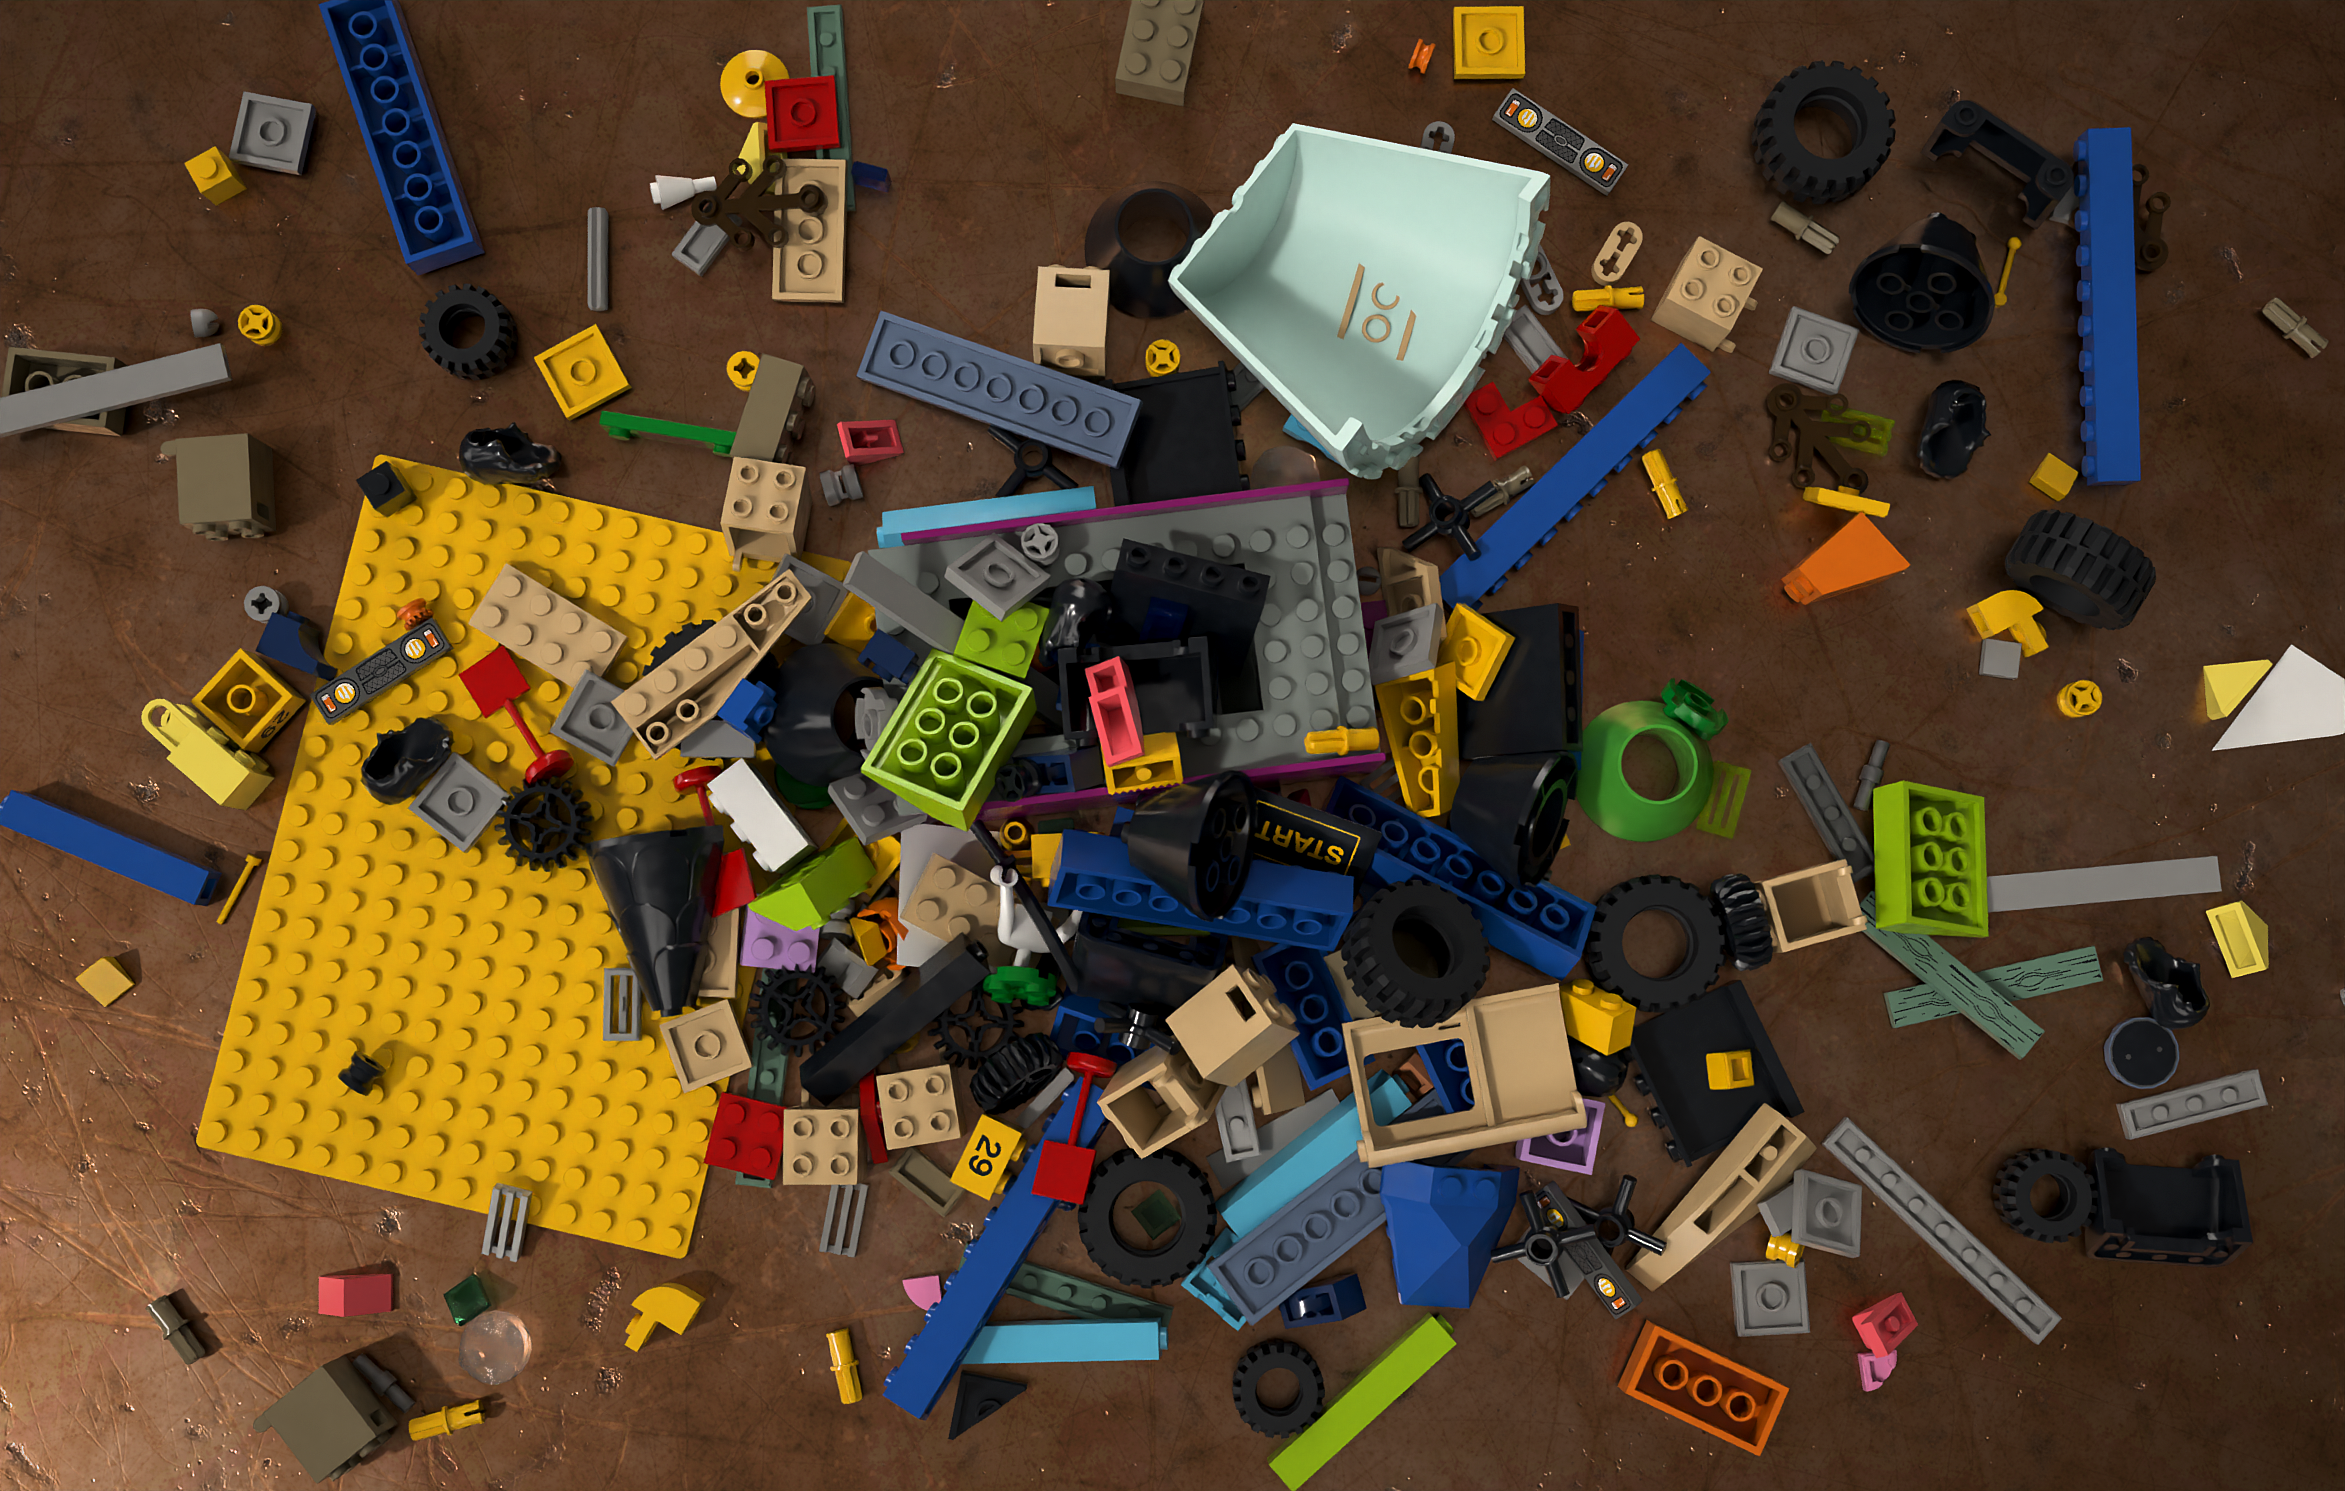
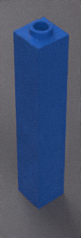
(108, 847)

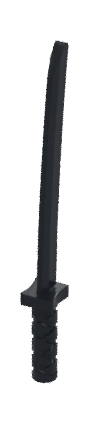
(1030, 904)

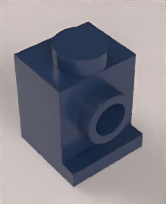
(890, 658)

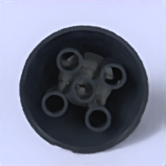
(1925, 288)
(1196, 841)

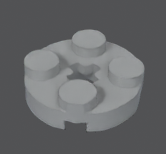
(872, 715)

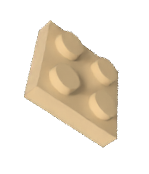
(706, 1045)

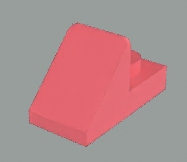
(1885, 1324)

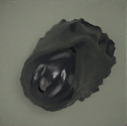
(1952, 429)
(506, 456)
(1076, 613)
(406, 759)
(2167, 984)
(1595, 1072)

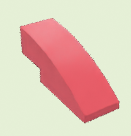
(1115, 711)

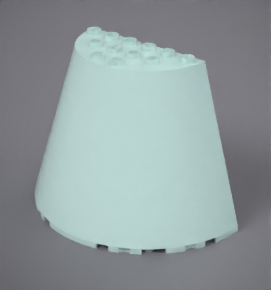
(1422, 222)

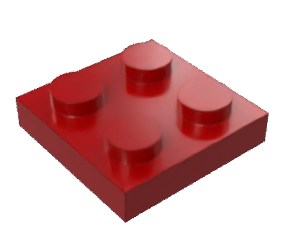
(802, 114)
(747, 1136)

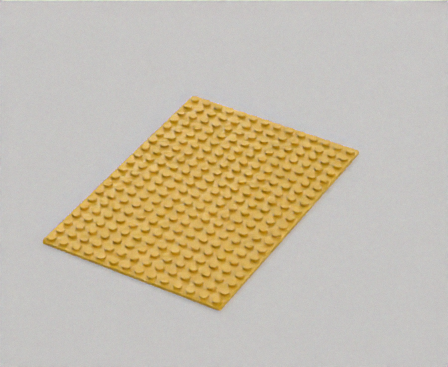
(460, 964)

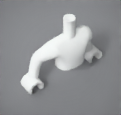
(1017, 927)

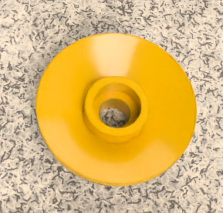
(746, 98)

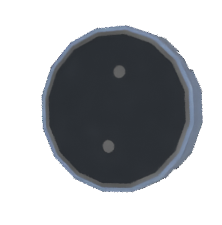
(2141, 1053)

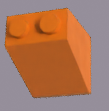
(1844, 562)

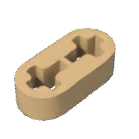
(1623, 257)
(877, 988)

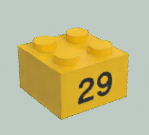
(248, 701)
(988, 1156)

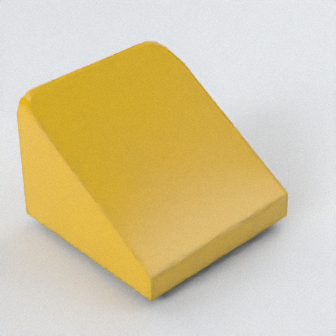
(2054, 477)
(868, 940)
(105, 980)
(1730, 1069)

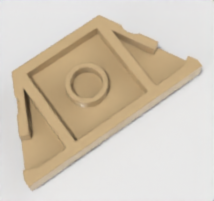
(1409, 583)

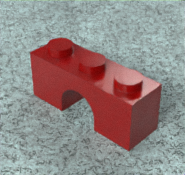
(1606, 342)

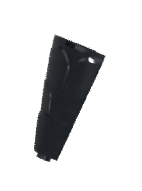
(662, 906)

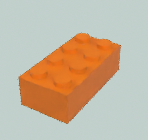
(1703, 1388)

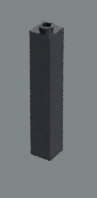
(894, 1018)

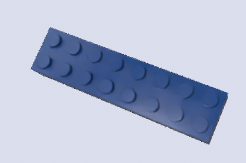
(402, 132)
(1275, 906)
(1535, 926)

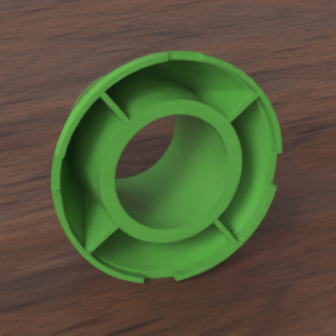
(1608, 797)

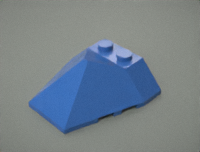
(1444, 1227)

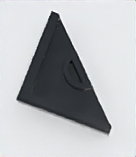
(980, 1397)

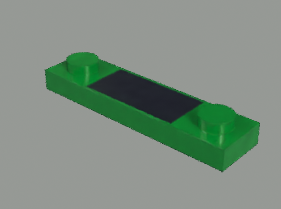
(623, 426)

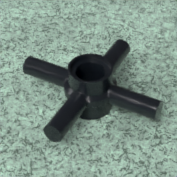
(1023, 470)
(1458, 524)
(1136, 1026)
(1623, 1218)
(1547, 1231)

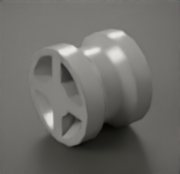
(1039, 537)
(275, 603)

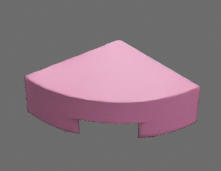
(924, 1290)
(1874, 1370)

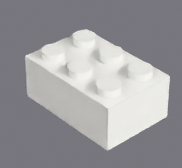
(760, 817)

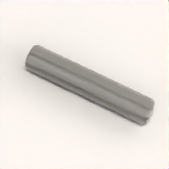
(597, 259)

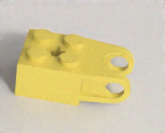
(208, 755)

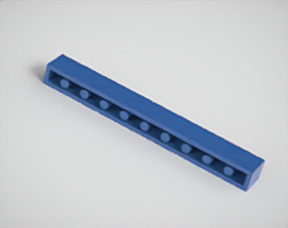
(2107, 306)
(1574, 477)
(988, 1267)

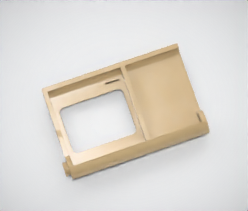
(1515, 1069)

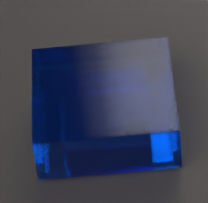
(871, 176)

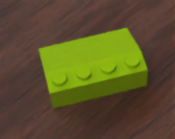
(950, 737)
(1930, 861)

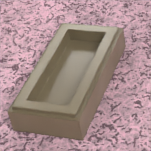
(926, 1180)

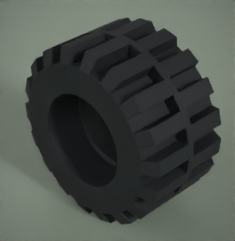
(449, 312)
(2073, 1203)
(1278, 1420)

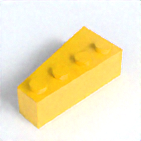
(1424, 736)

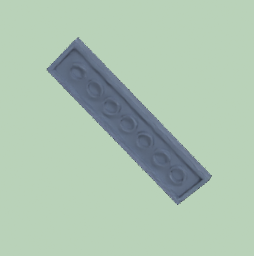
(999, 389)
(1312, 1228)

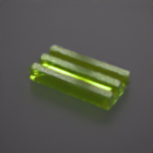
(1884, 435)
(1715, 828)

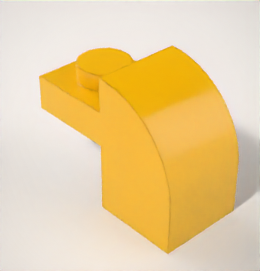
(2013, 611)
(664, 1303)

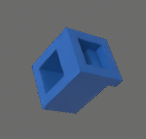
(749, 708)

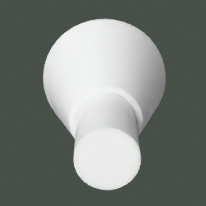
(673, 190)

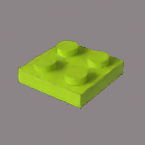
(1005, 644)

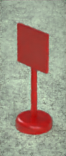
(495, 684)
(734, 879)
(1065, 1168)

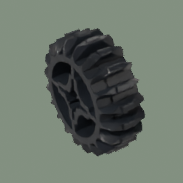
(549, 808)
(1744, 921)
(786, 1021)
(974, 1038)
(1016, 1073)

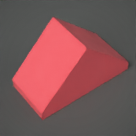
(869, 440)
(355, 1294)

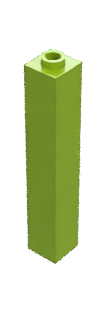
(1362, 1400)

